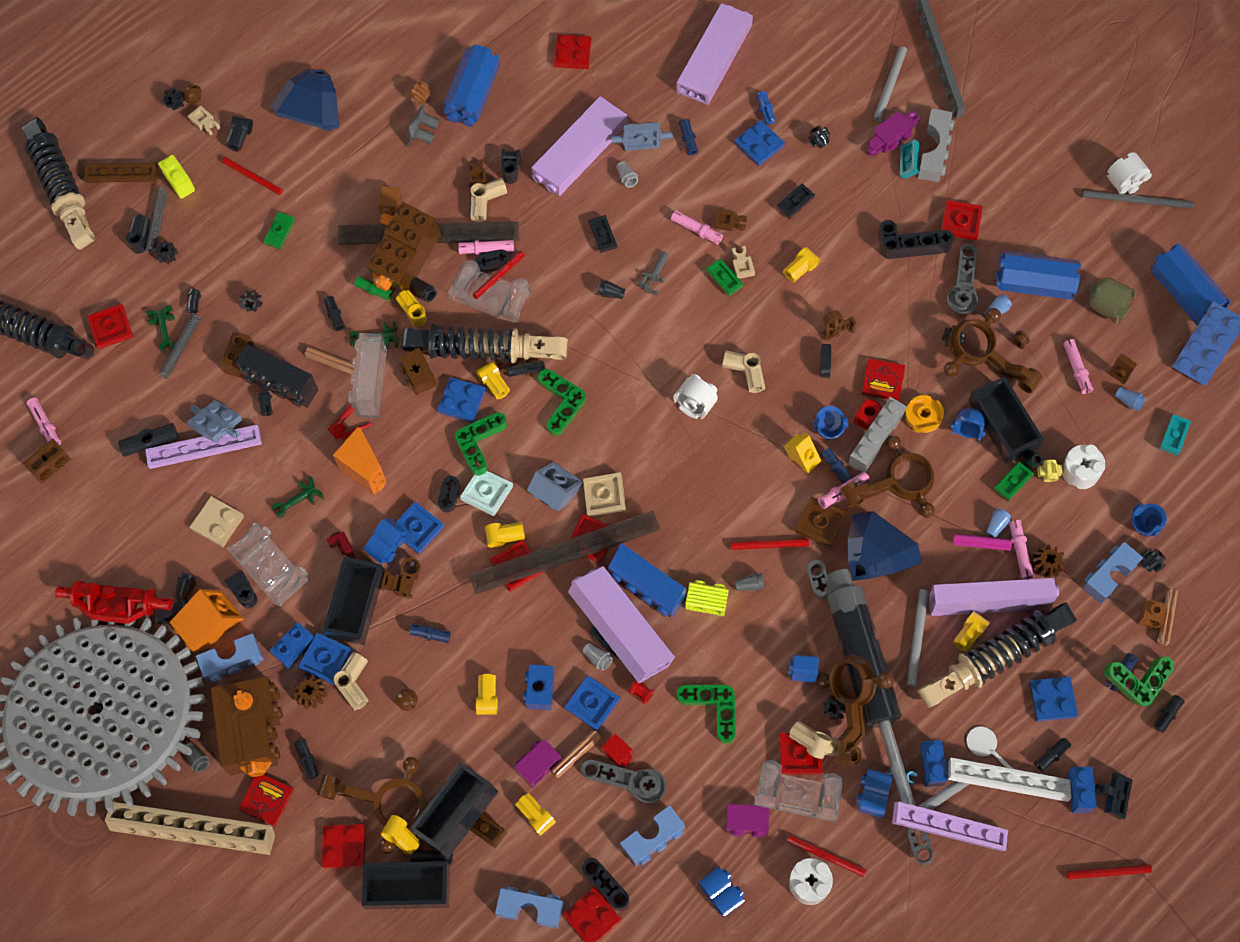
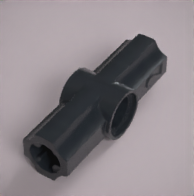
(137, 443)

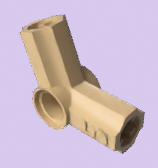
(489, 191)
(753, 373)
(351, 690)
(816, 742)

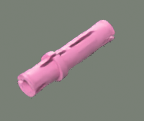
(702, 230)
(488, 246)
(1080, 373)
(46, 428)
(835, 494)
(1019, 542)

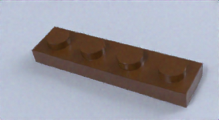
(120, 172)

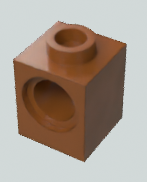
(389, 200)
(1152, 614)

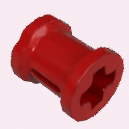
(641, 692)

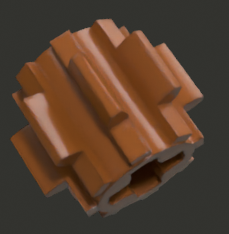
(419, 92)

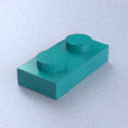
(909, 159)
(1175, 435)

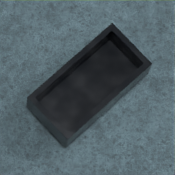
(277, 376)
(1006, 420)
(353, 601)
(454, 810)
(406, 885)

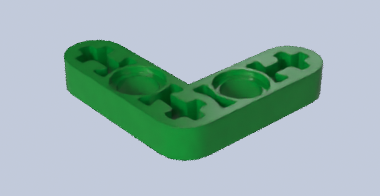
(566, 396)
(471, 441)
(1143, 685)
(722, 704)

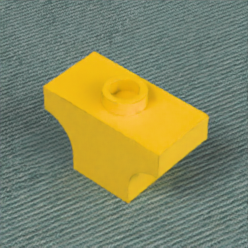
(803, 452)

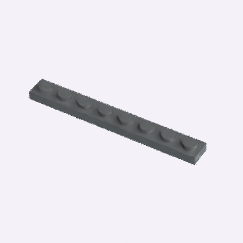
(941, 60)

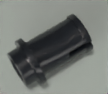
(193, 300)
(265, 403)

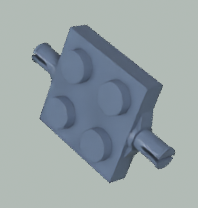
(642, 136)
(214, 421)

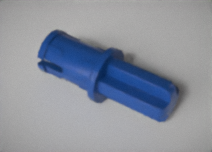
(766, 107)

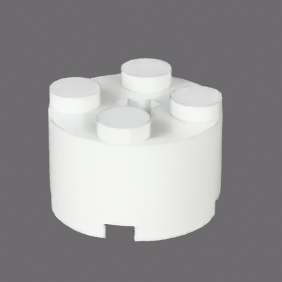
(1128, 174)
(696, 397)
(1083, 466)
(818, 872)

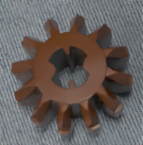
(1047, 568)
(302, 690)

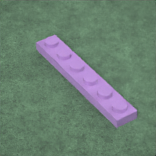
(201, 447)
(949, 826)

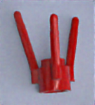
(337, 428)

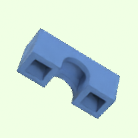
(1123, 560)
(246, 655)
(640, 849)
(512, 901)

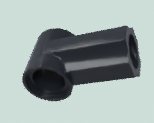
(240, 129)
(137, 236)

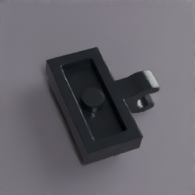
(1118, 795)

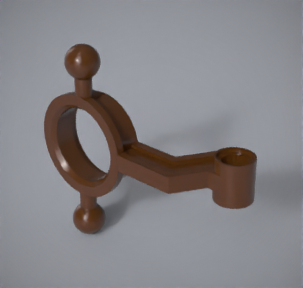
(1027, 378)
(856, 494)
(847, 751)
(330, 788)

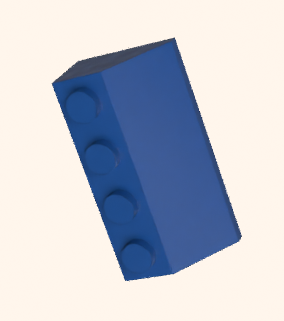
(647, 581)

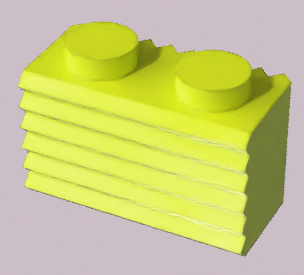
(176, 176)
(707, 598)

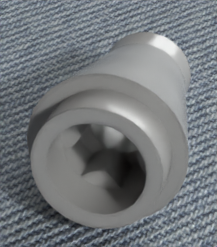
(627, 175)
(597, 656)

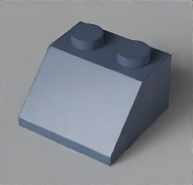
(554, 486)

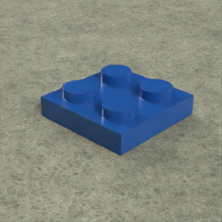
(759, 143)
(461, 400)
(420, 527)
(325, 658)
(1053, 699)
(592, 703)

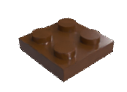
(820, 523)

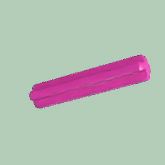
(982, 542)

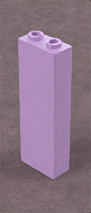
(714, 54)
(579, 146)
(992, 596)
(620, 624)

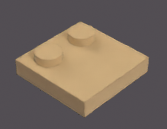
(604, 494)
(216, 521)

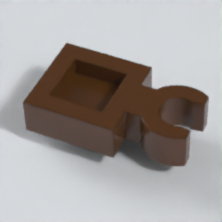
(477, 173)
(726, 220)

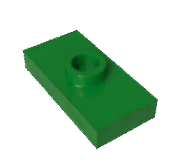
(279, 231)
(724, 277)
(1013, 481)

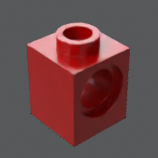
(863, 420)
(617, 751)

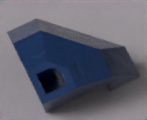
(309, 100)
(878, 547)

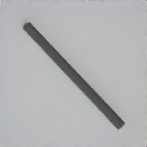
(1138, 199)

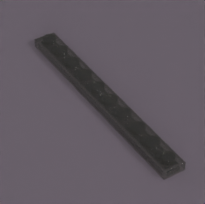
(449, 232)
(564, 552)

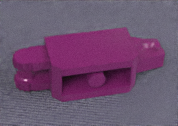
(892, 132)

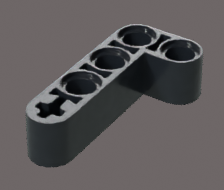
(943, 239)

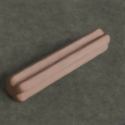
(329, 360)
(1166, 627)
(576, 753)

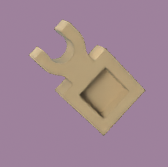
(203, 119)
(742, 265)

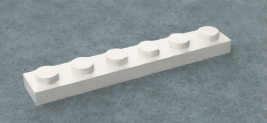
(1009, 779)

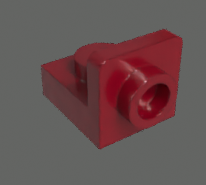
(341, 540)

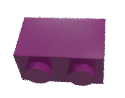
(537, 762)
(747, 820)

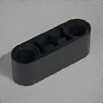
(606, 876)

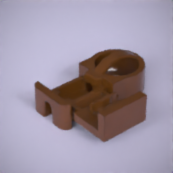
(834, 322)
(404, 583)

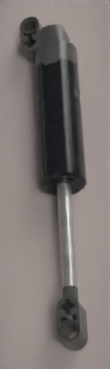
(858, 637)

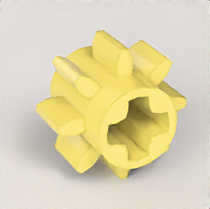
(1050, 471)

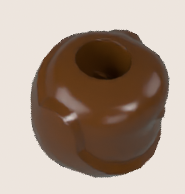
(192, 93)
(406, 699)

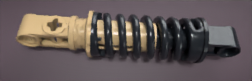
(57, 181)
(47, 336)
(476, 344)
(980, 664)

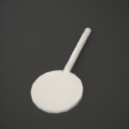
(983, 742)

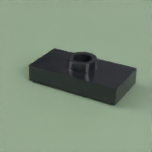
(795, 201)
(602, 234)

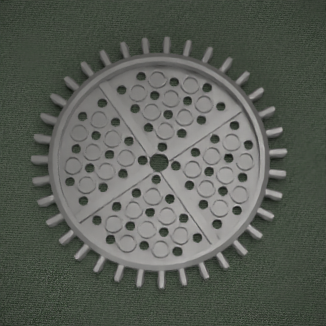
(120, 777)

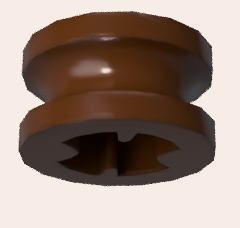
(1020, 339)

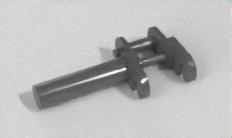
(654, 275)

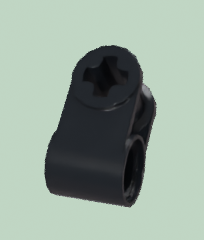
(510, 165)
(241, 587)

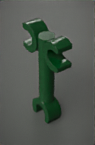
(159, 317)
(388, 335)
(309, 491)

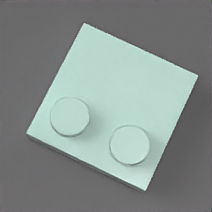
(487, 492)

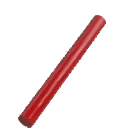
(252, 175)
(499, 274)
(769, 544)
(826, 855)
(1105, 872)

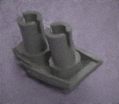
(414, 131)

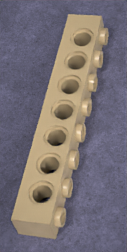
(191, 828)

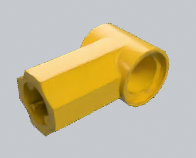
(804, 262)
(411, 308)
(491, 377)
(499, 534)
(972, 629)
(487, 700)
(538, 818)
(396, 832)

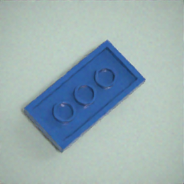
(1209, 343)

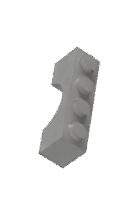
(938, 127)
(876, 435)

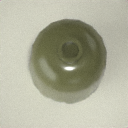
(1111, 298)

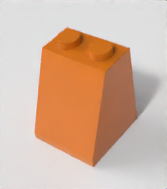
(359, 462)
(205, 619)

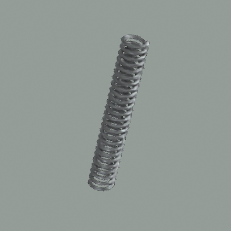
(153, 219)
(195, 320)

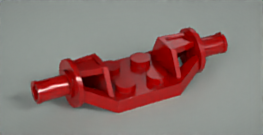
(113, 602)

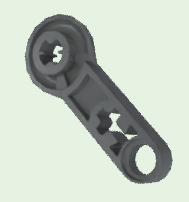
(964, 284)
(629, 780)

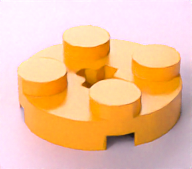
(930, 406)

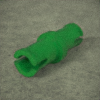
(372, 289)

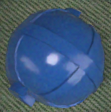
(830, 422)
(969, 424)
(1148, 519)

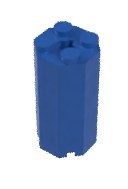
(471, 85)
(1038, 275)
(1188, 282)

